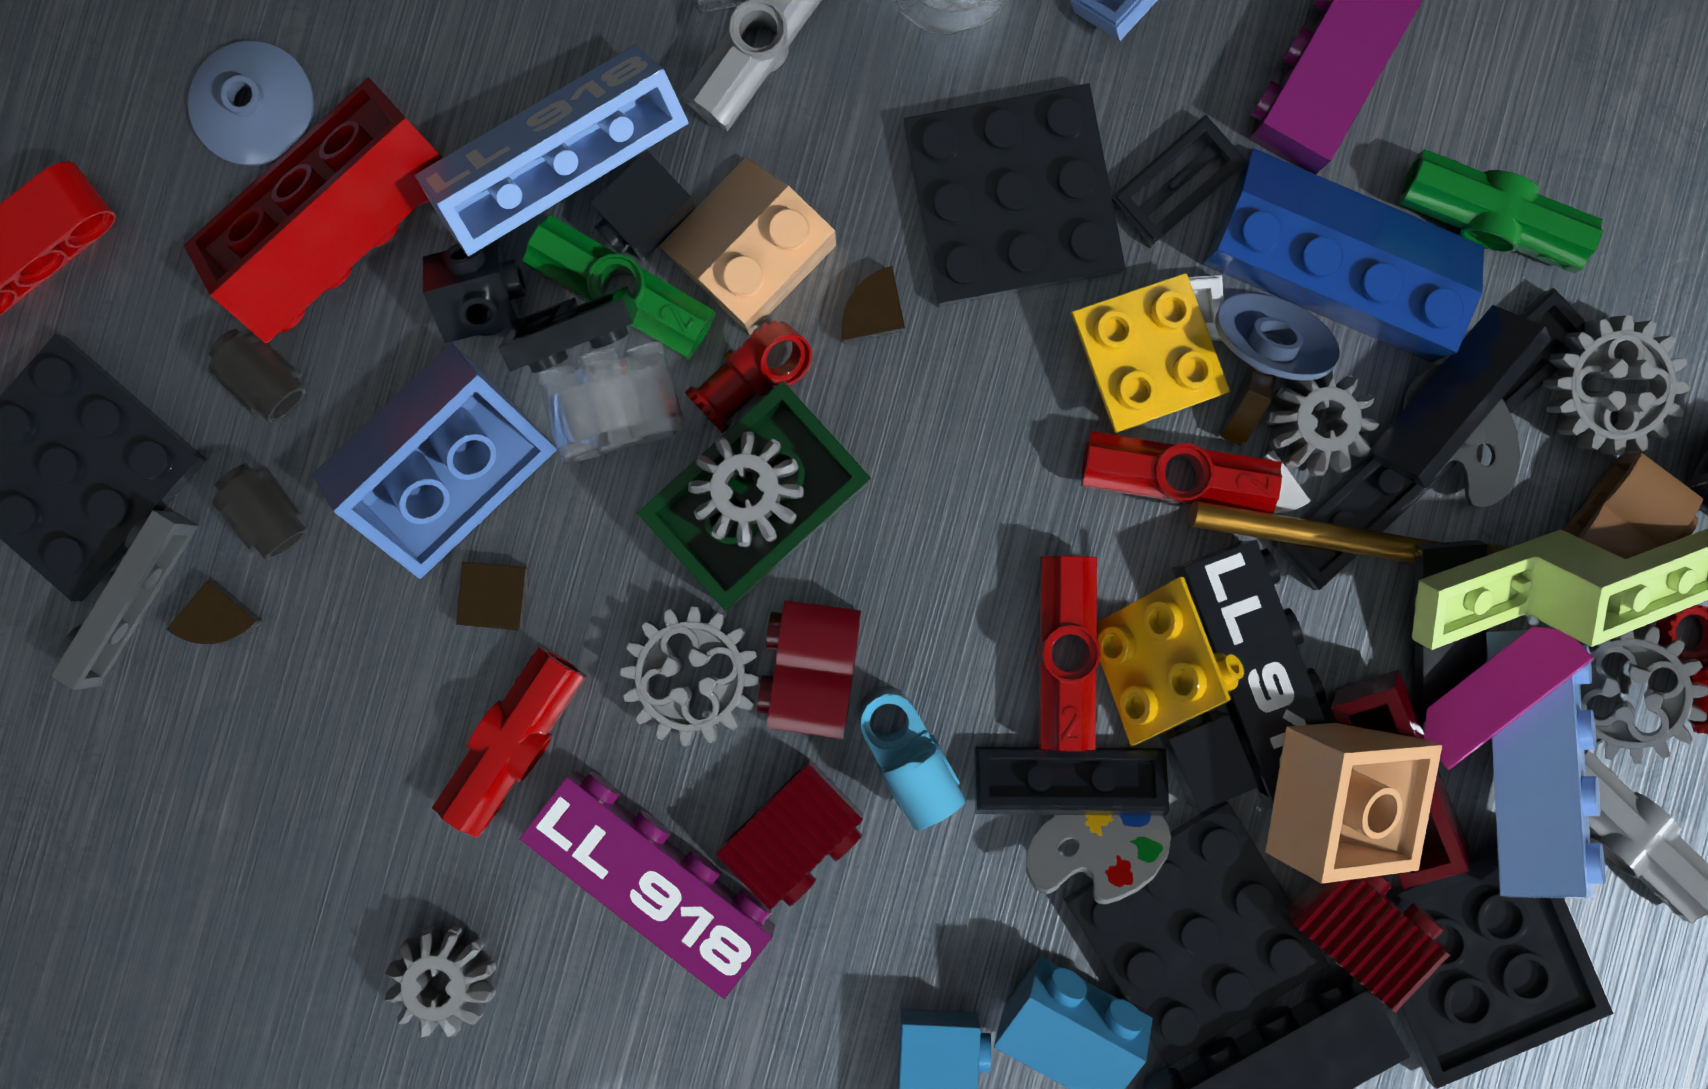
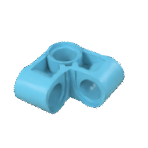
(911, 762)

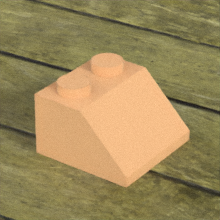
(750, 243)
(1352, 801)

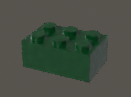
(824, 472)

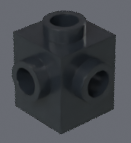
(473, 291)

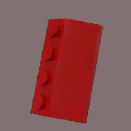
(313, 213)

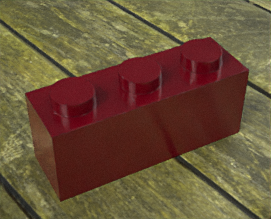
(1386, 707)

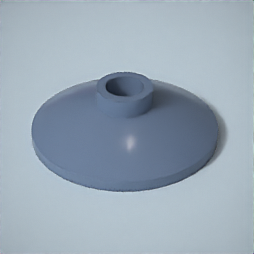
(271, 121)
(1277, 336)

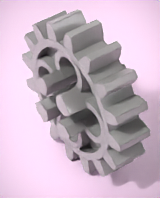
(1638, 412)
(657, 658)
(1671, 705)

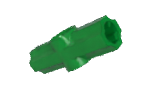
(1500, 211)
(587, 266)

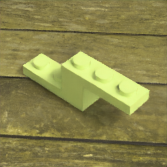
(1564, 586)

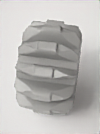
(1343, 420)
(724, 496)
(419, 967)

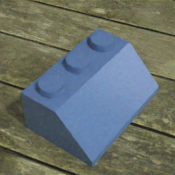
(433, 462)

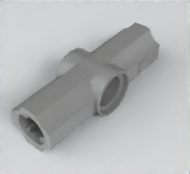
(737, 69)
(1647, 844)

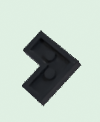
(546, 335)

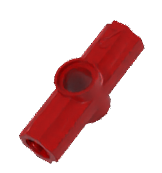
(1220, 478)
(1068, 696)
(508, 742)

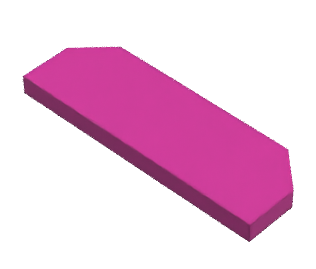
(1502, 691)

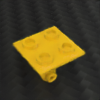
(1150, 352)
(1163, 663)

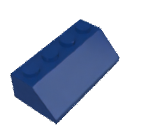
(1348, 258)

